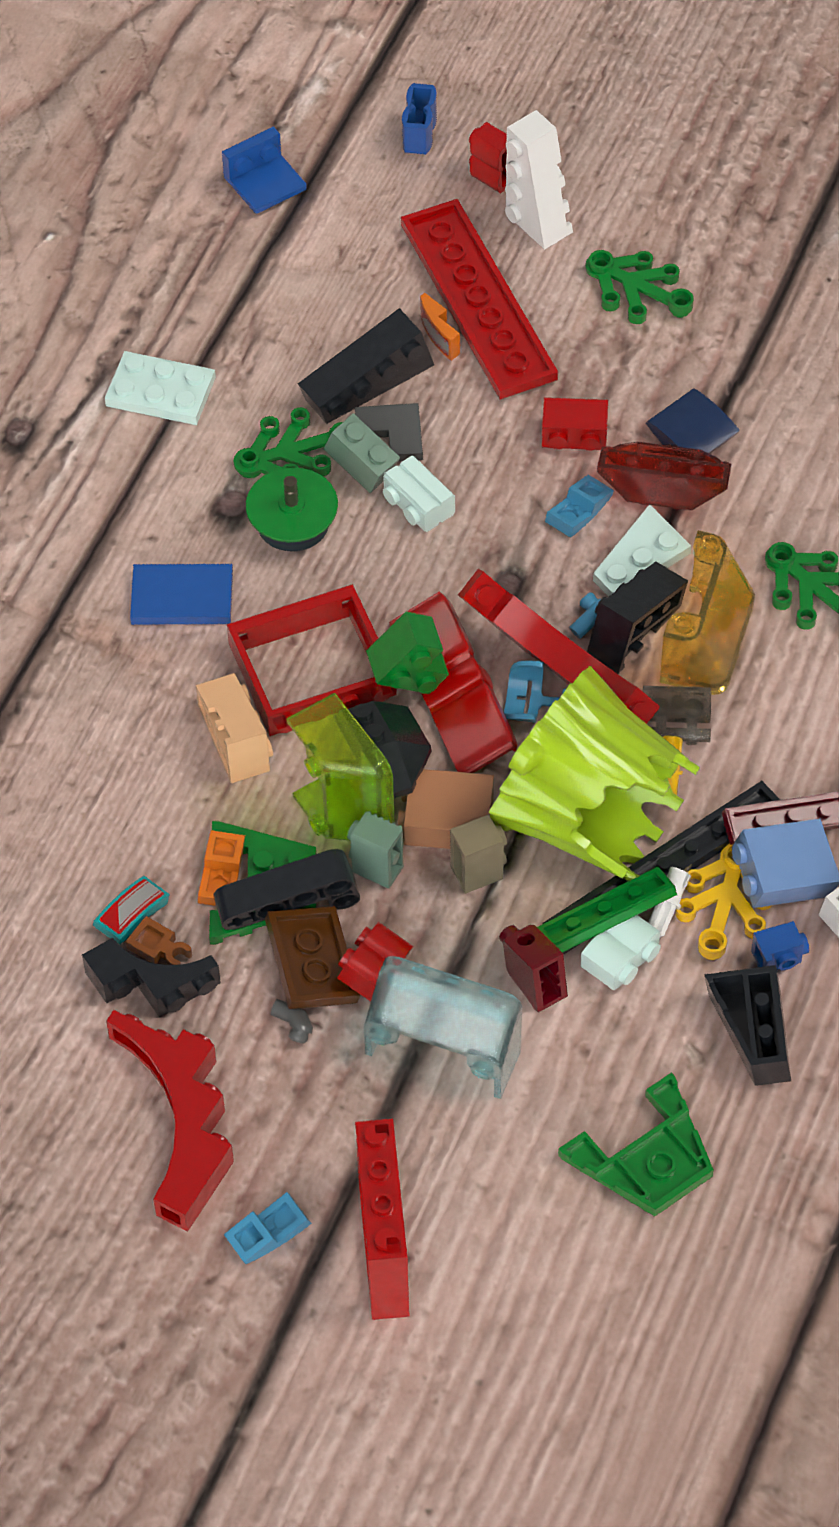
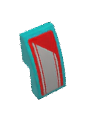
(130, 908)

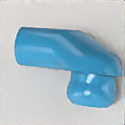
(587, 619)

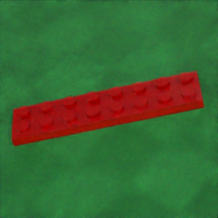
(479, 299)

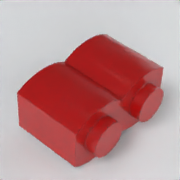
(489, 156)
(363, 965)

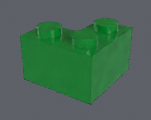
(409, 655)

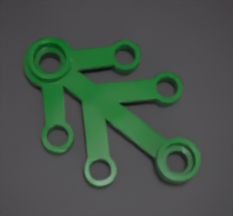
(604, 267)
(257, 460)
(809, 582)

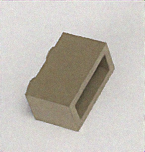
(477, 853)

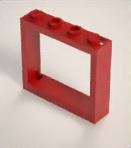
(294, 620)
(382, 1219)

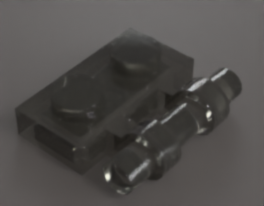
(683, 705)

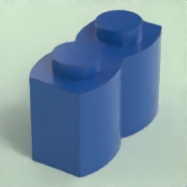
(419, 118)

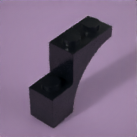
(164, 986)

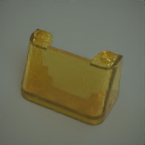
(706, 646)

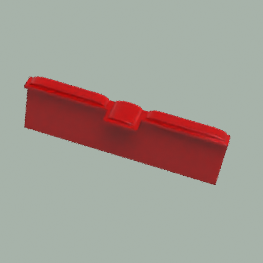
(465, 700)

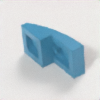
(580, 506)
(270, 1229)

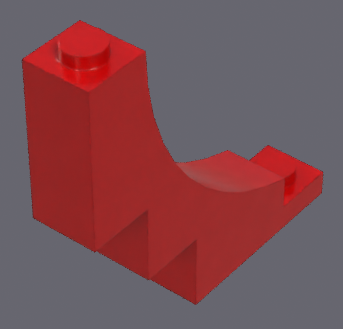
(546, 642)

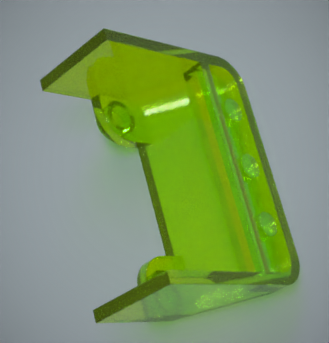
(348, 767)

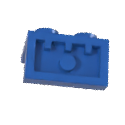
(260, 171)

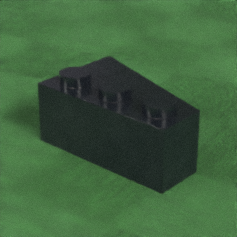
(632, 612)
(754, 1019)

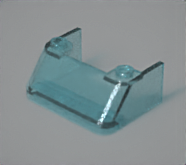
(446, 1014)

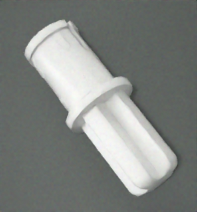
(664, 911)

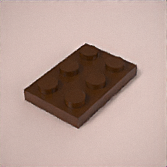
(307, 956)

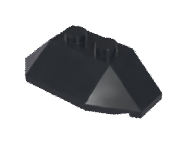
(399, 740)

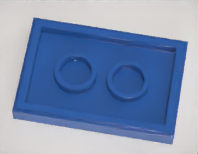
(181, 594)

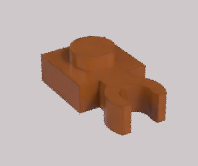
(155, 942)

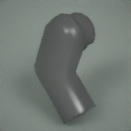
(296, 1018)

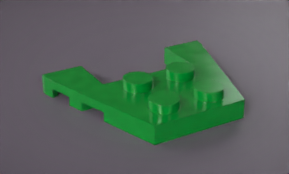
(264, 854)
(656, 1166)

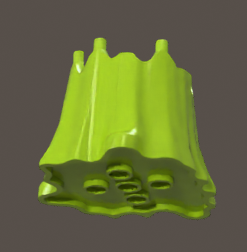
(587, 777)

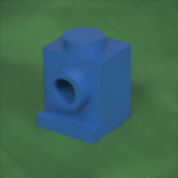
(779, 946)

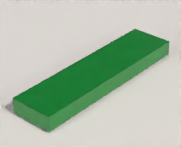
(609, 909)

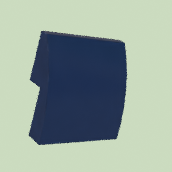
(693, 423)

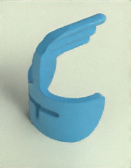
(519, 676)

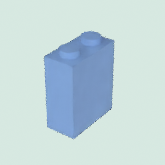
(786, 863)

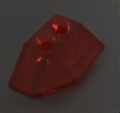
(663, 474)

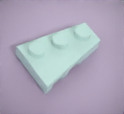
(644, 543)

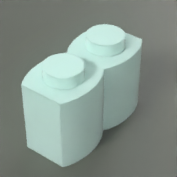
(620, 950)

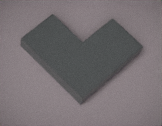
(398, 423)

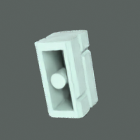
(418, 494)

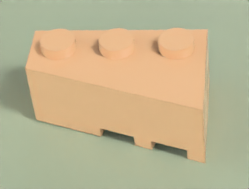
(234, 727)

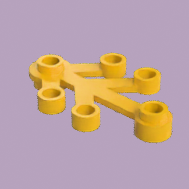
(726, 895)

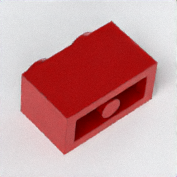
(574, 423)

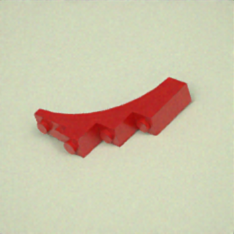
(198, 1156)

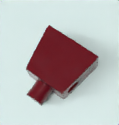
(534, 965)

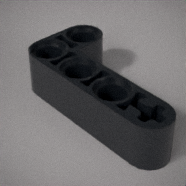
(288, 888)

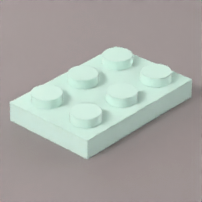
(160, 388)

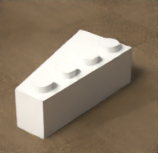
(535, 180)

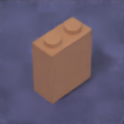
(444, 802)

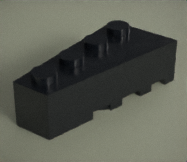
(367, 367)

